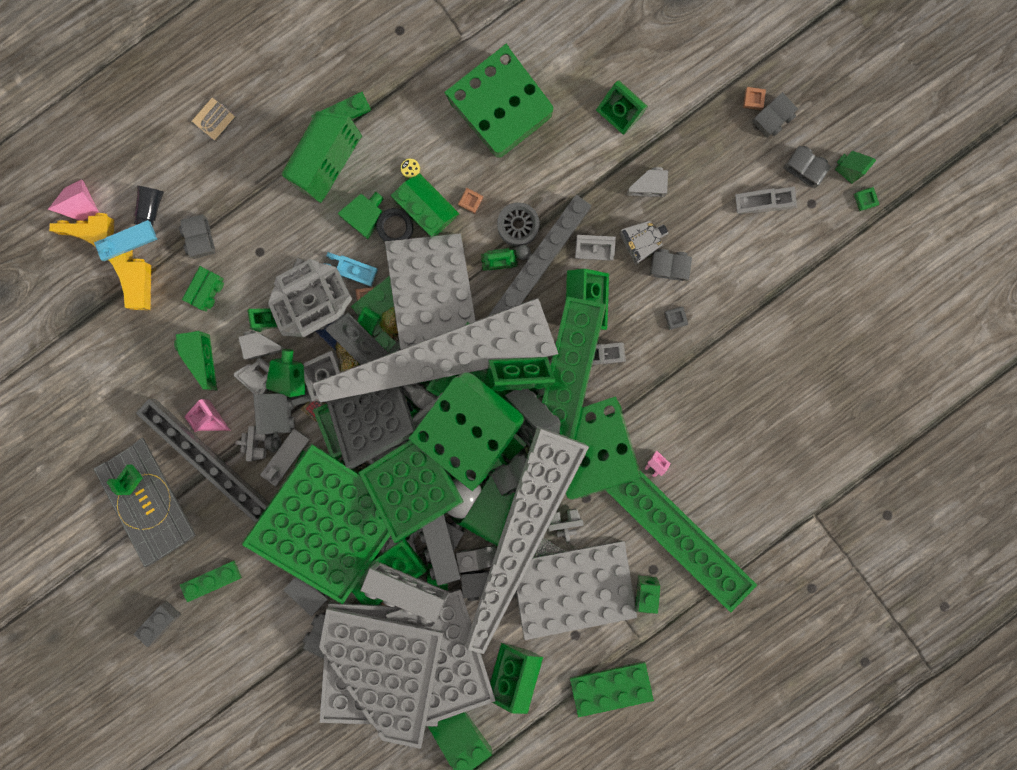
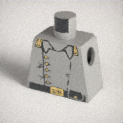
(643, 240)

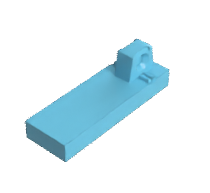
(125, 240)

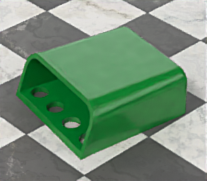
(504, 106)
(321, 154)
(470, 425)
(610, 453)
(488, 512)

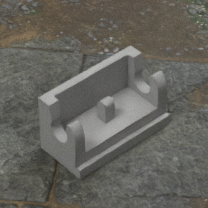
(595, 247)

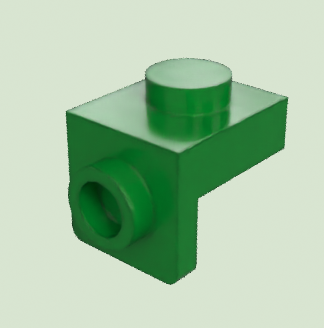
(126, 481)

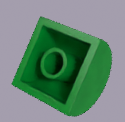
(621, 107)

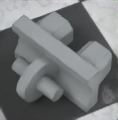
(252, 452)
(573, 521)

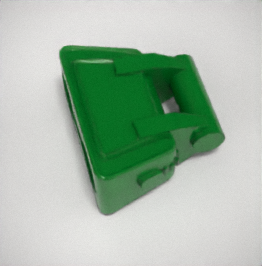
(499, 259)

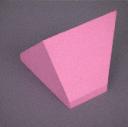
(75, 202)
(205, 417)

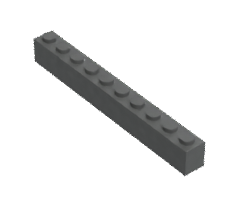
(203, 458)

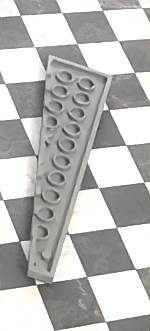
(504, 335)
(542, 485)

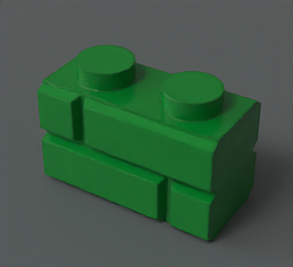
(203, 289)

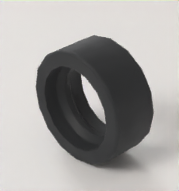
(394, 212)

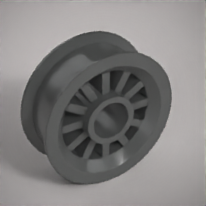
(531, 214)

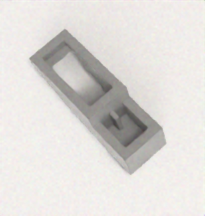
(766, 200)
(609, 354)

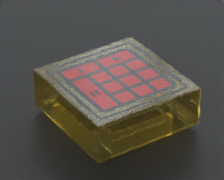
(309, 406)

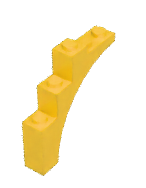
(134, 275)

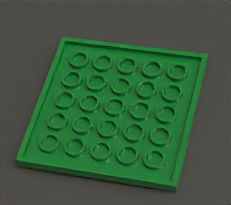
(321, 526)

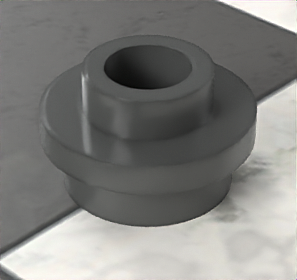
(272, 442)

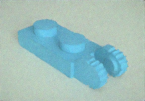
(354, 270)

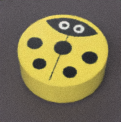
(410, 168)

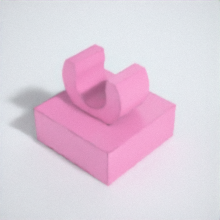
(658, 463)

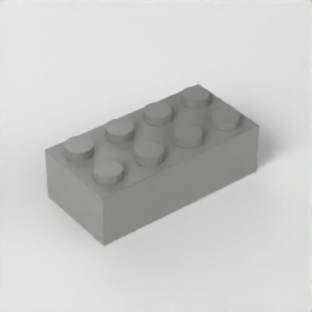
(404, 592)

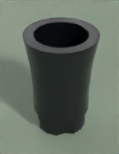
(147, 204)

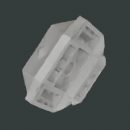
(308, 298)

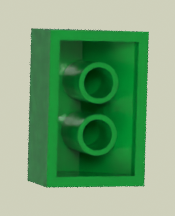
(424, 205)
(589, 286)
(520, 373)
(515, 678)

